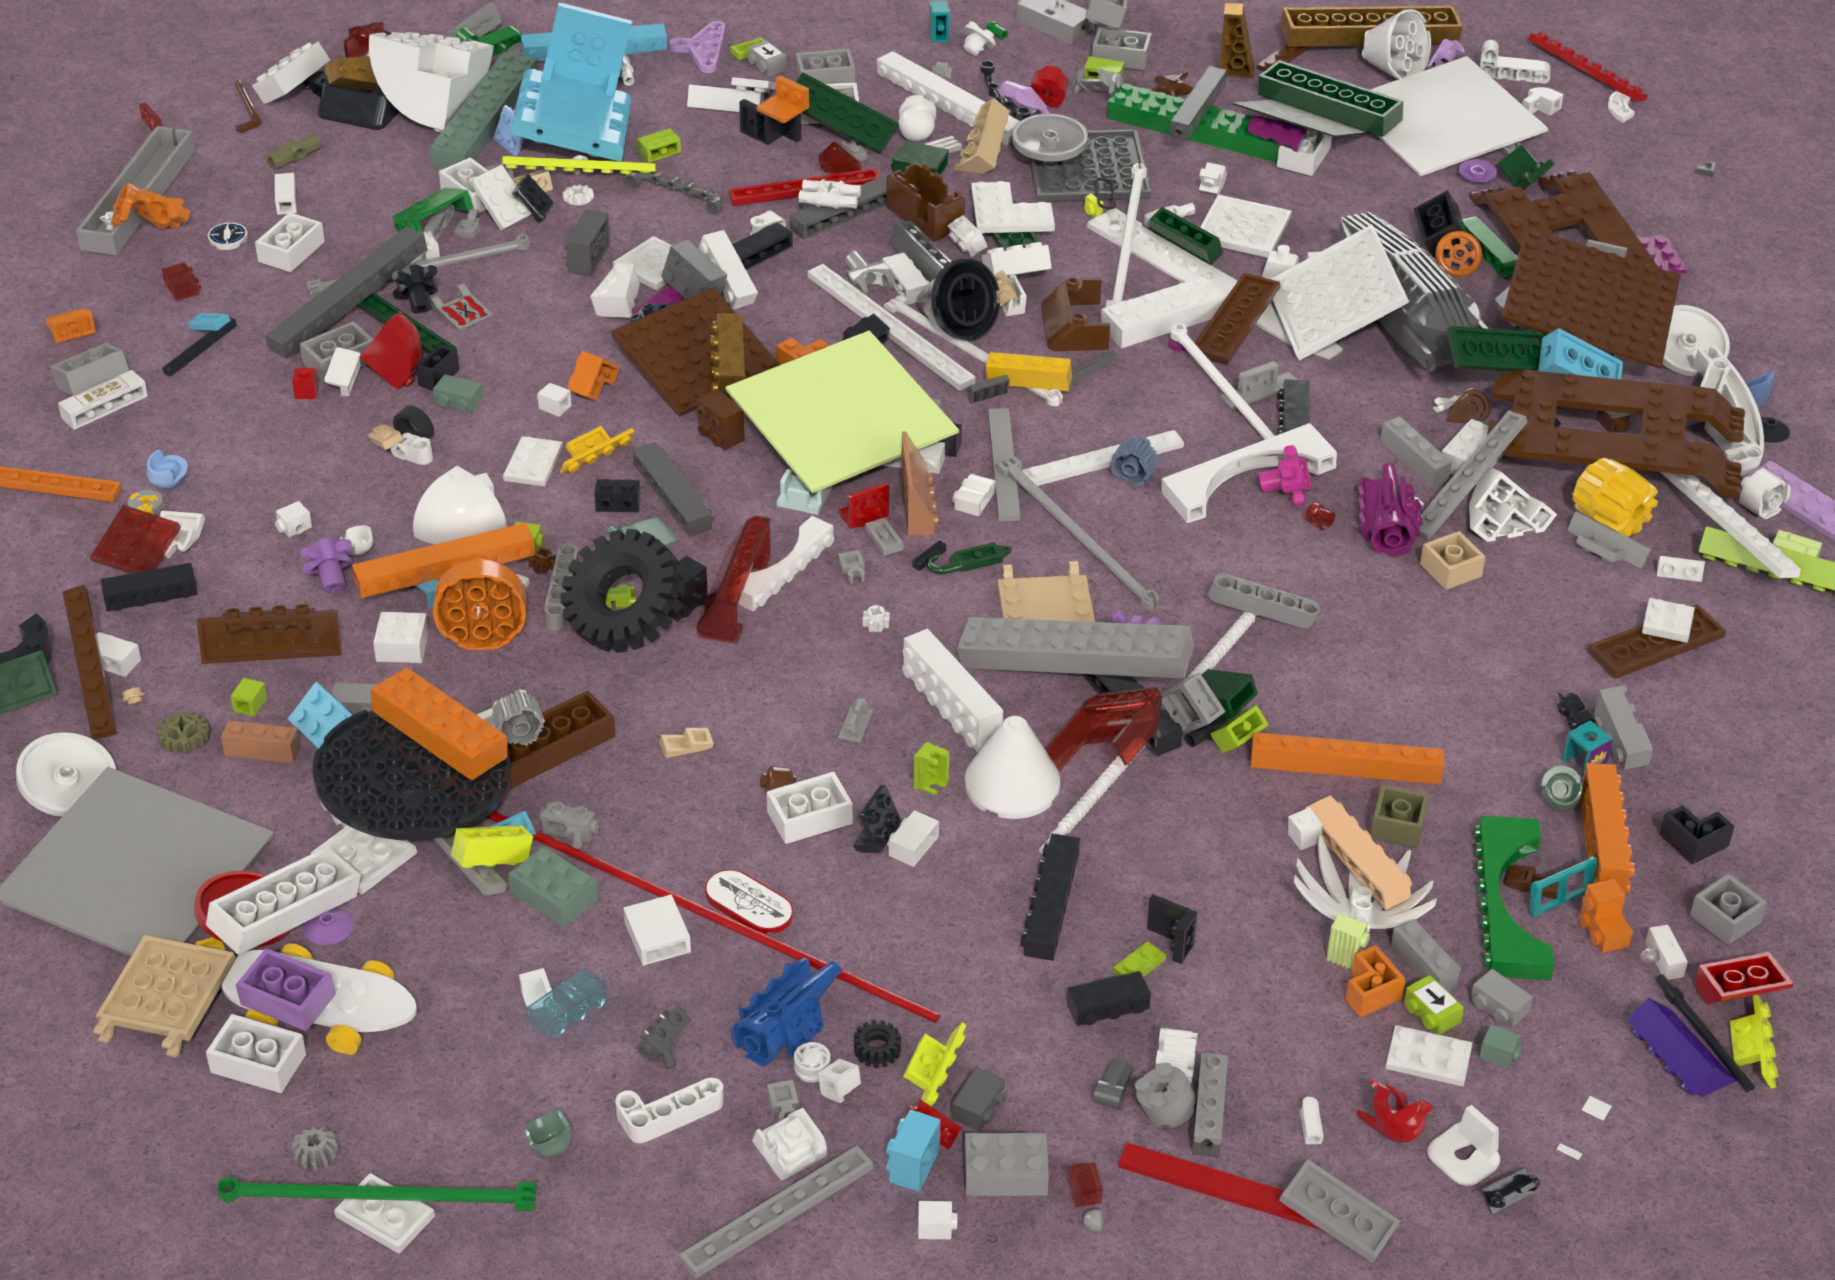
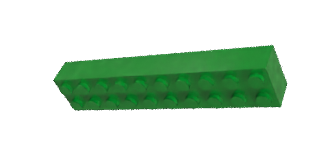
(1217, 128)

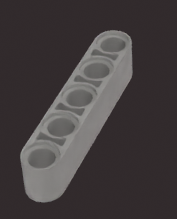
(1264, 601)
(553, 608)

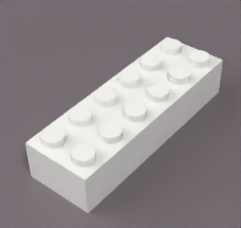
(1159, 311)
(951, 689)
(282, 900)

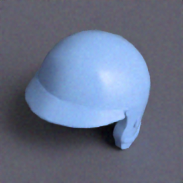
(165, 471)

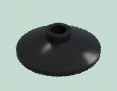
(1774, 430)

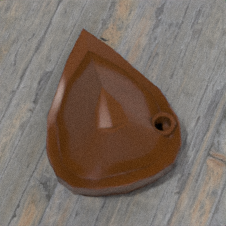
(1470, 406)

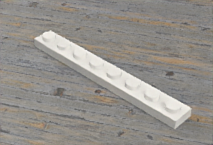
(1095, 460)

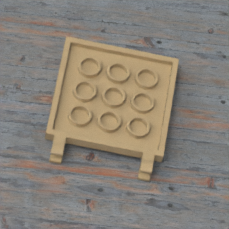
(1046, 597)
(164, 990)

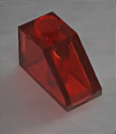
(838, 160)

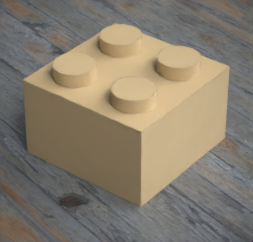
(1452, 560)

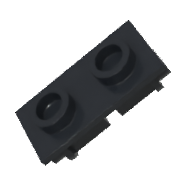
(1571, 707)
(1509, 1190)

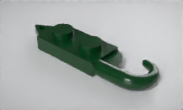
(971, 558)

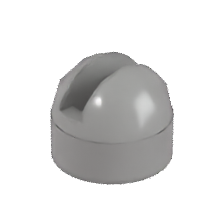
(1094, 1220)

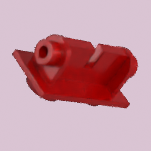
(948, 1129)

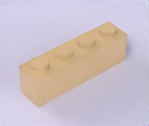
(984, 139)

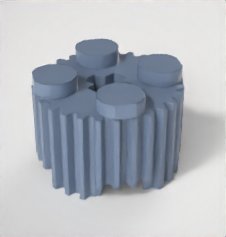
(1134, 460)

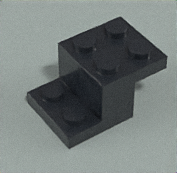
(765, 127)

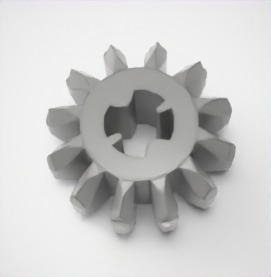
(314, 1148)

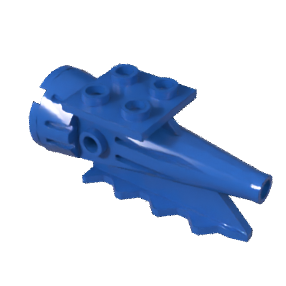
(784, 1012)

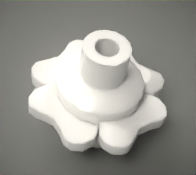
(107, 220)

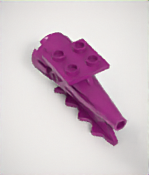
(1389, 512)

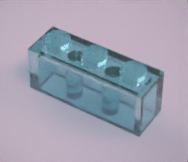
(566, 1003)

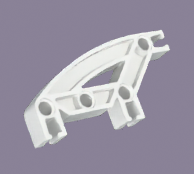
(1723, 377)

